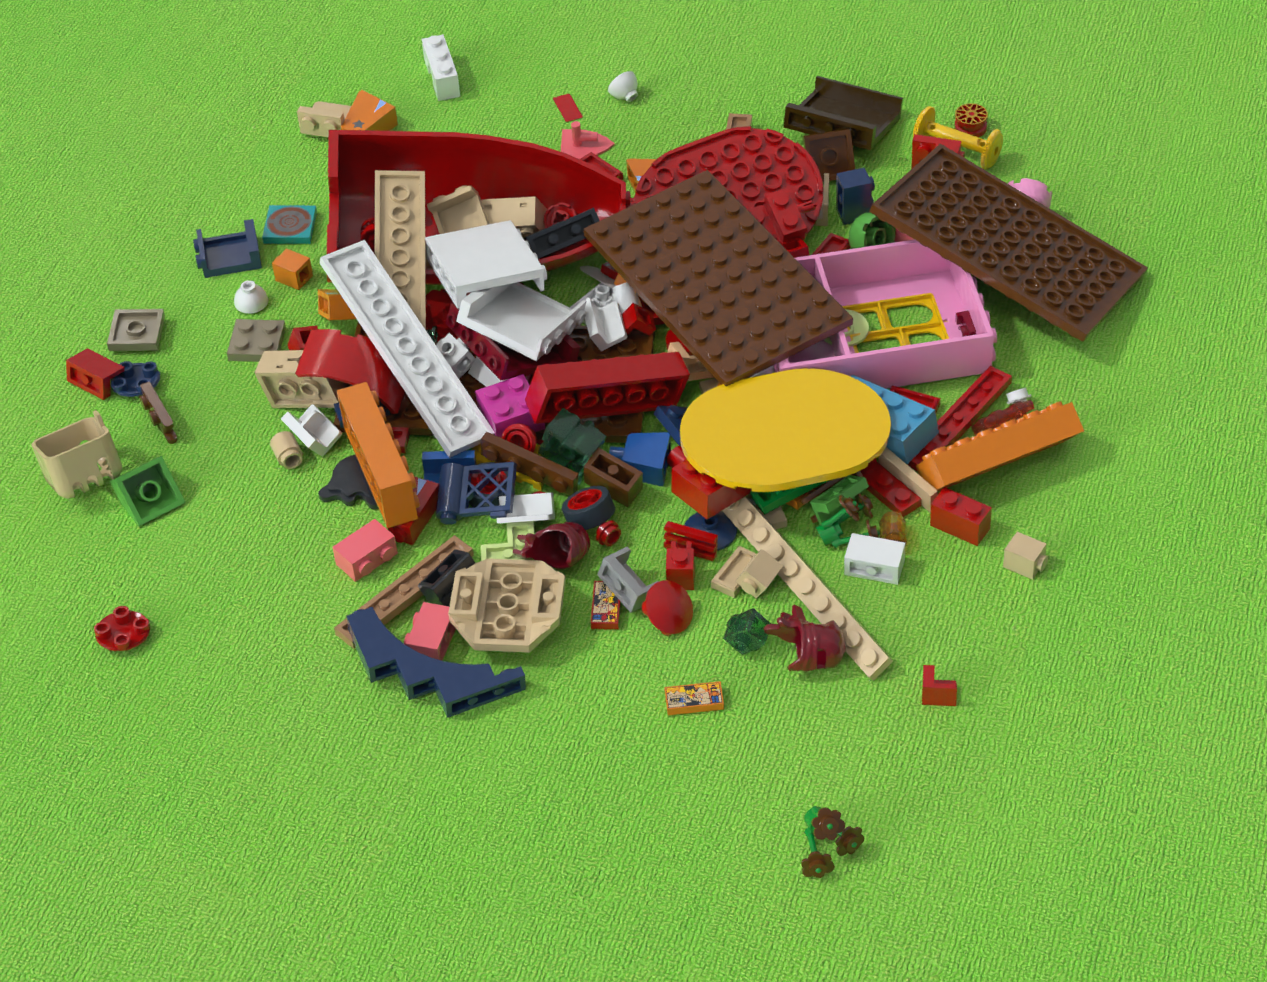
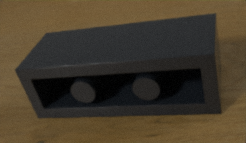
(561, 234)

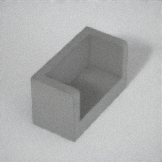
(623, 580)

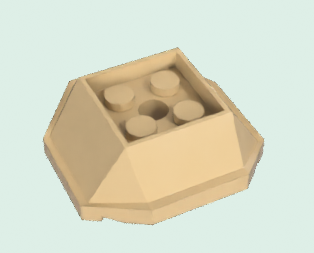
(506, 604)

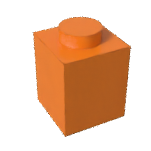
(292, 269)

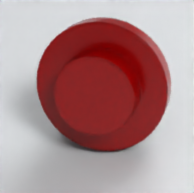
(608, 533)

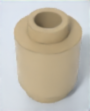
(286, 449)

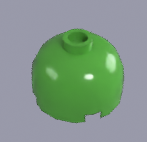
(870, 231)

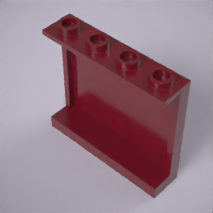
(503, 360)

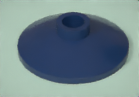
(717, 524)

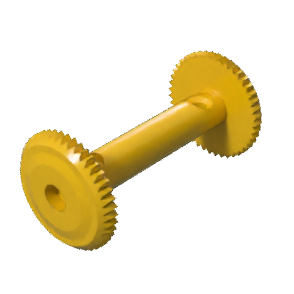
(991, 148)

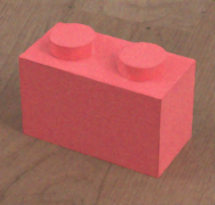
(365, 550)
(431, 631)

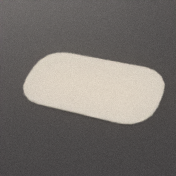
(595, 273)

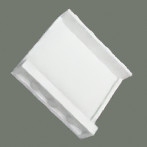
(482, 259)
(520, 318)

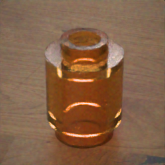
(893, 527)

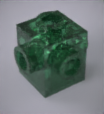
(746, 631)

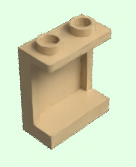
(458, 210)

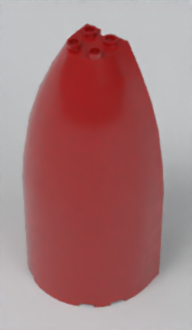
(454, 159)

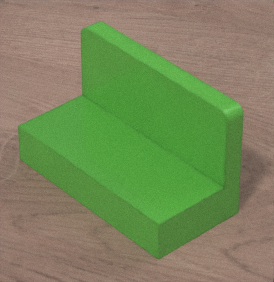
(828, 502)

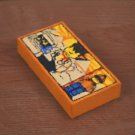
(694, 698)

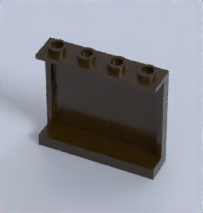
(845, 106)

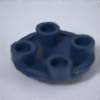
(134, 375)

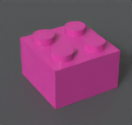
(506, 405)

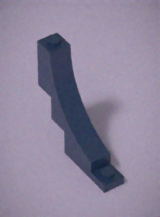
(456, 685)

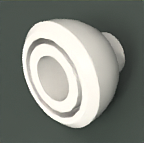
(624, 86)
(250, 298)

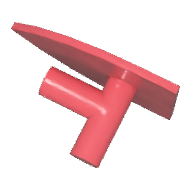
(582, 142)

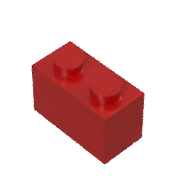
(960, 516)

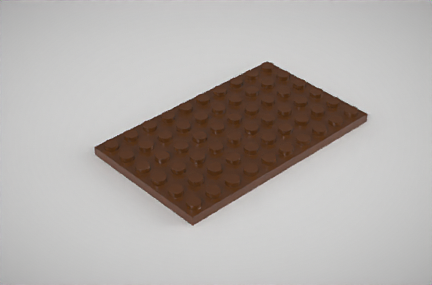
(1010, 241)
(717, 278)

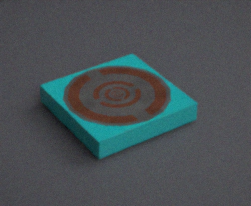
(289, 224)

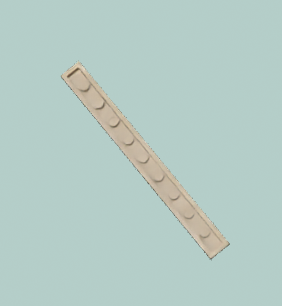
(809, 586)

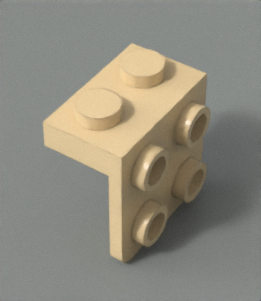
(321, 118)

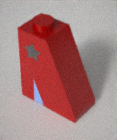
(427, 494)

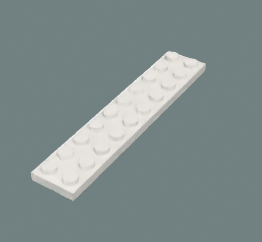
(406, 348)

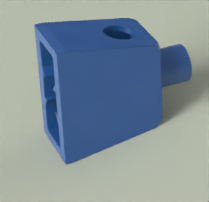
(647, 454)

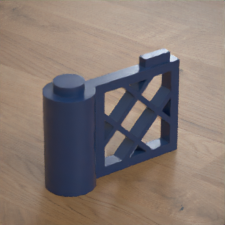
(455, 491)

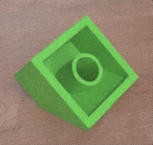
(147, 491)

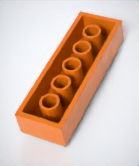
(1000, 445)
(378, 454)

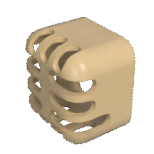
(72, 465)

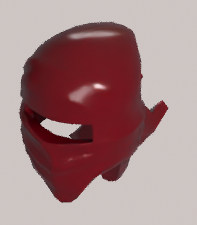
(557, 545)
(816, 644)

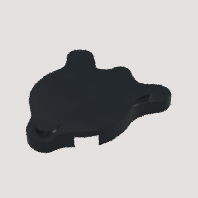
(348, 484)

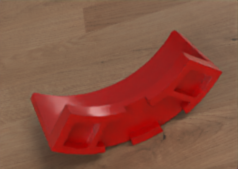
(350, 361)

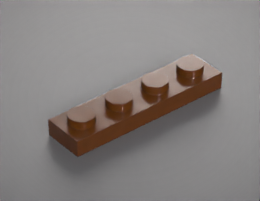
(530, 464)

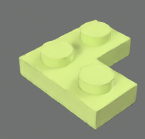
(505, 550)

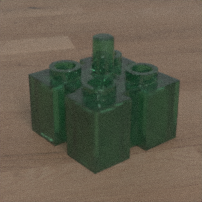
(570, 442)

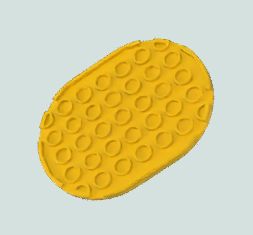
(785, 429)

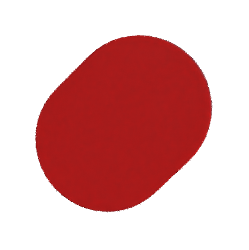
(746, 164)

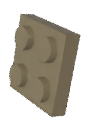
(136, 330)
(254, 337)

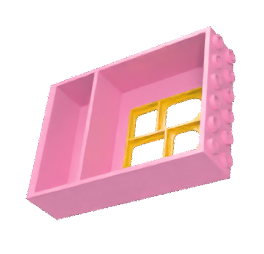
(892, 278)

